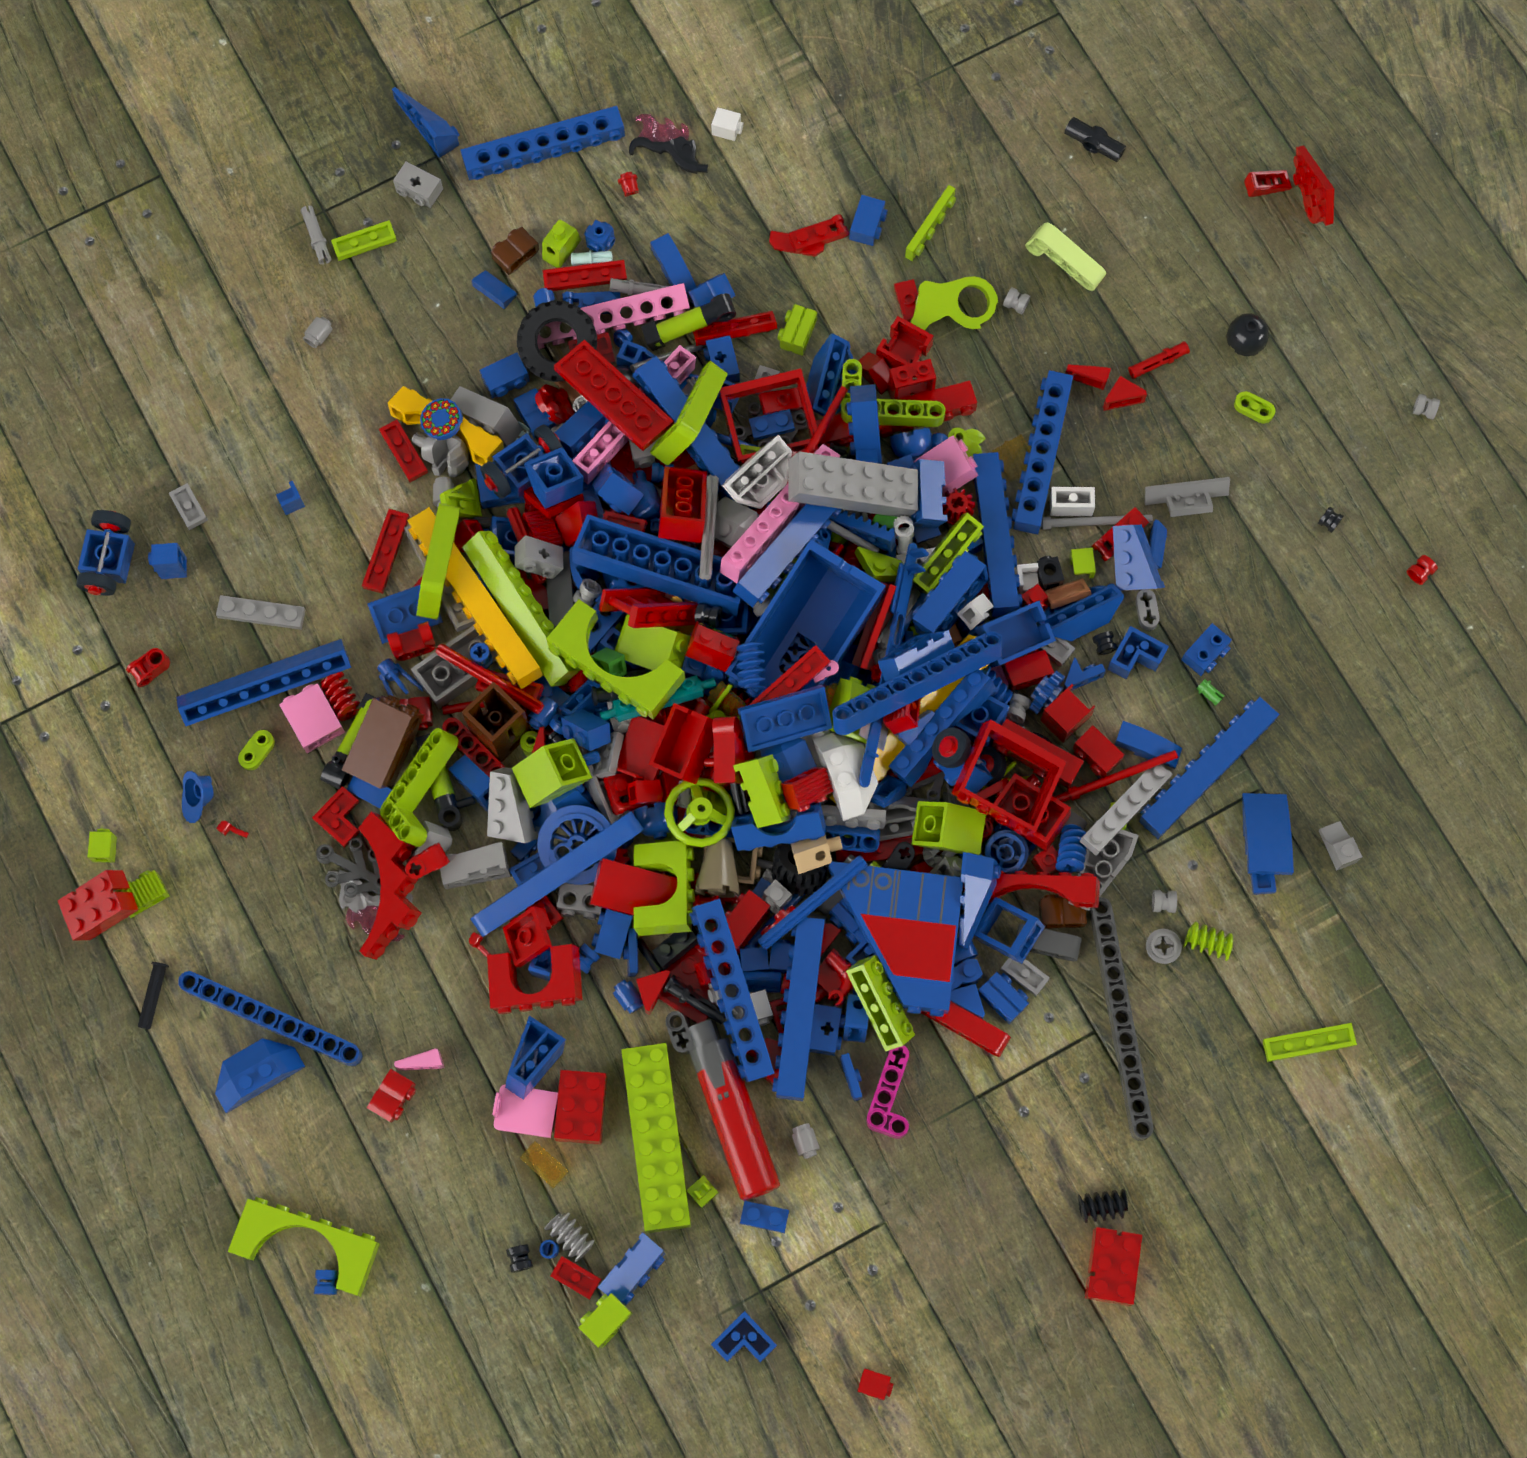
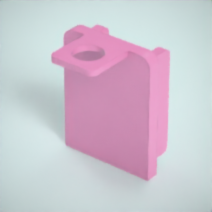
(528, 1116)

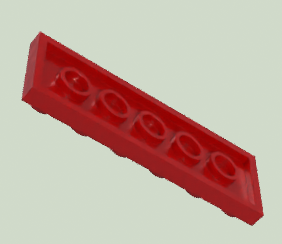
(613, 395)

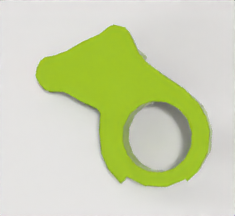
(941, 300)

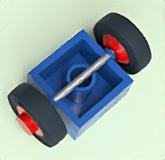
(508, 465)
(105, 554)
(951, 751)

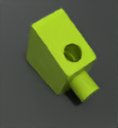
(561, 240)

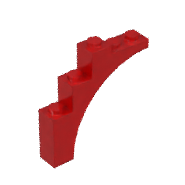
(394, 908)

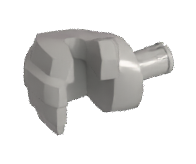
(443, 453)

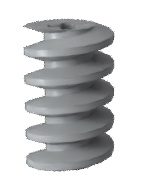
(569, 1235)

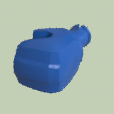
(649, 505)

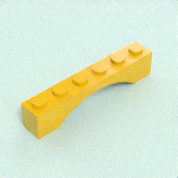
(408, 406)

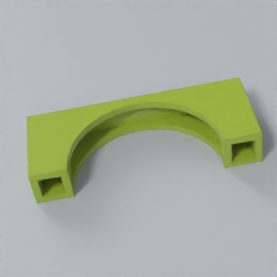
(645, 692)
(262, 1222)

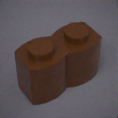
(514, 250)
(1060, 914)

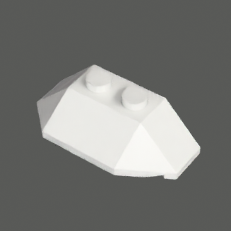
(761, 475)
(843, 763)

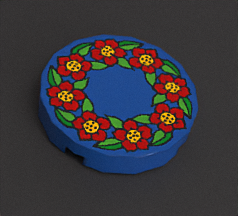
(441, 419)

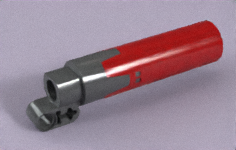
(728, 1105)

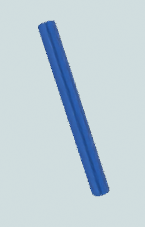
(812, 902)

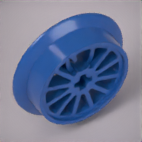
(550, 853)

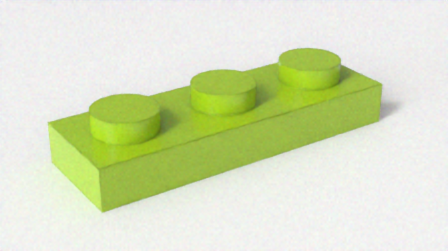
(364, 240)

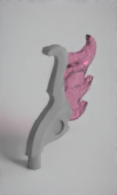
(361, 907)

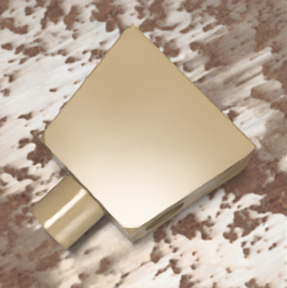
(814, 853)

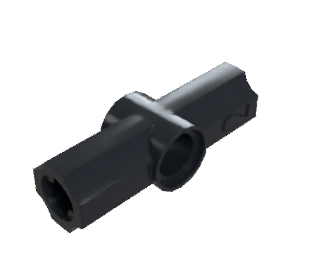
(1095, 139)

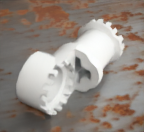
(904, 534)

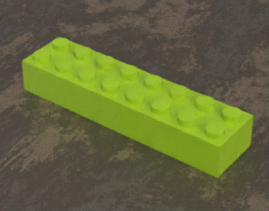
(656, 1138)

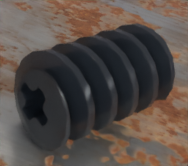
(1103, 1205)

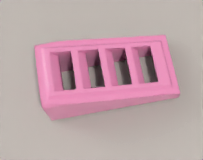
(426, 1060)

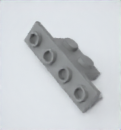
(1188, 497)

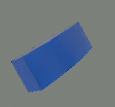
(671, 262)
(1145, 743)

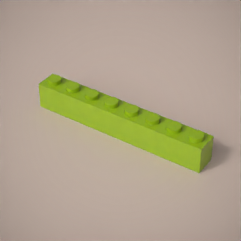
(517, 604)

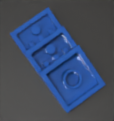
(1267, 834)

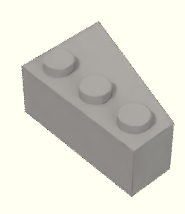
(488, 414)
(476, 866)

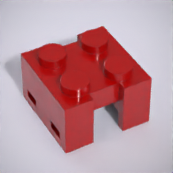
(906, 344)

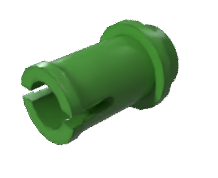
(1210, 692)

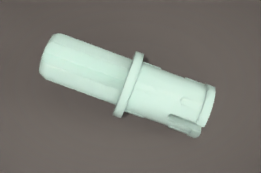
(591, 257)

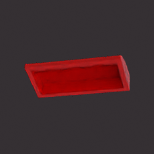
(625, 887)

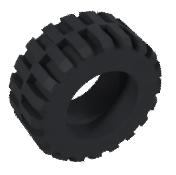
(536, 320)

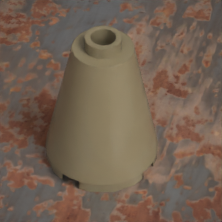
(718, 871)

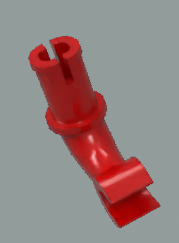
(840, 967)

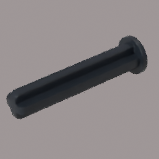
(152, 995)

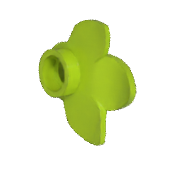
(971, 438)

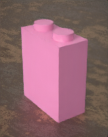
(957, 464)
(311, 717)

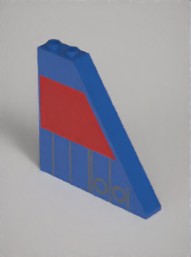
(910, 928)

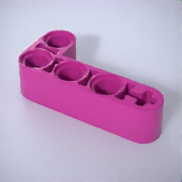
(891, 1089)

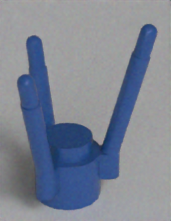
(390, 672)

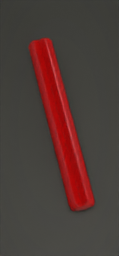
(520, 531)

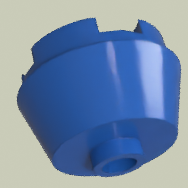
(1008, 850)

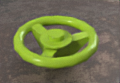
(699, 812)

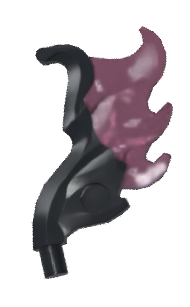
(668, 139)

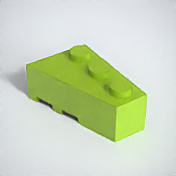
(764, 790)

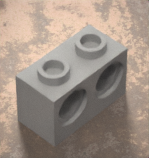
(582, 894)

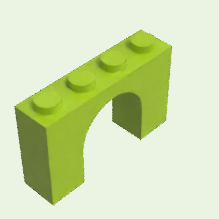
(675, 913)

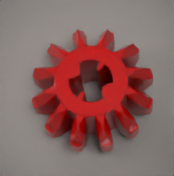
(960, 499)

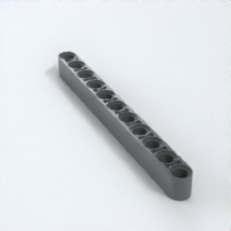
(1118, 1029)

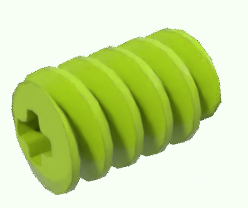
(1209, 940)

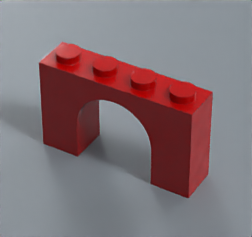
(562, 988)

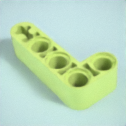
(1067, 255)

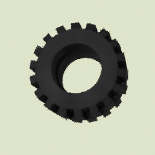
(787, 874)

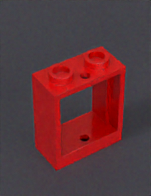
(901, 381)

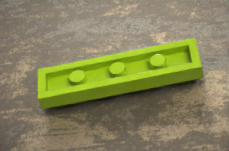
(927, 229)
(1309, 1042)

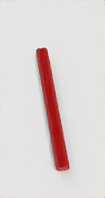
(488, 677)

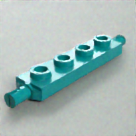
(688, 690)

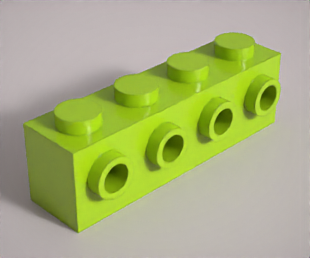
(953, 544)
(880, 1003)

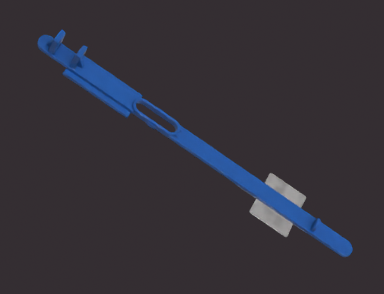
(876, 732)

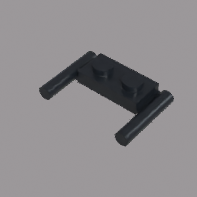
(669, 950)

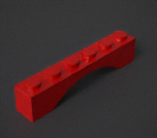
(1079, 890)

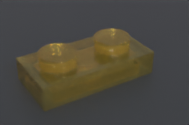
(544, 1164)

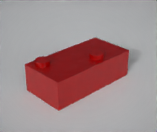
(682, 504)
(1072, 764)

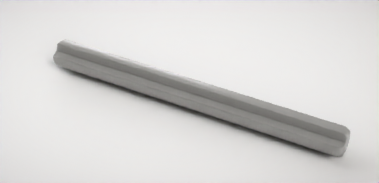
(709, 528)

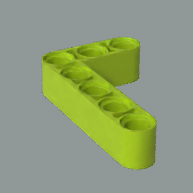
(903, 407)
(692, 416)
(437, 561)
(414, 784)

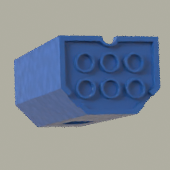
(822, 602)

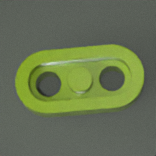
(1254, 407)
(257, 749)

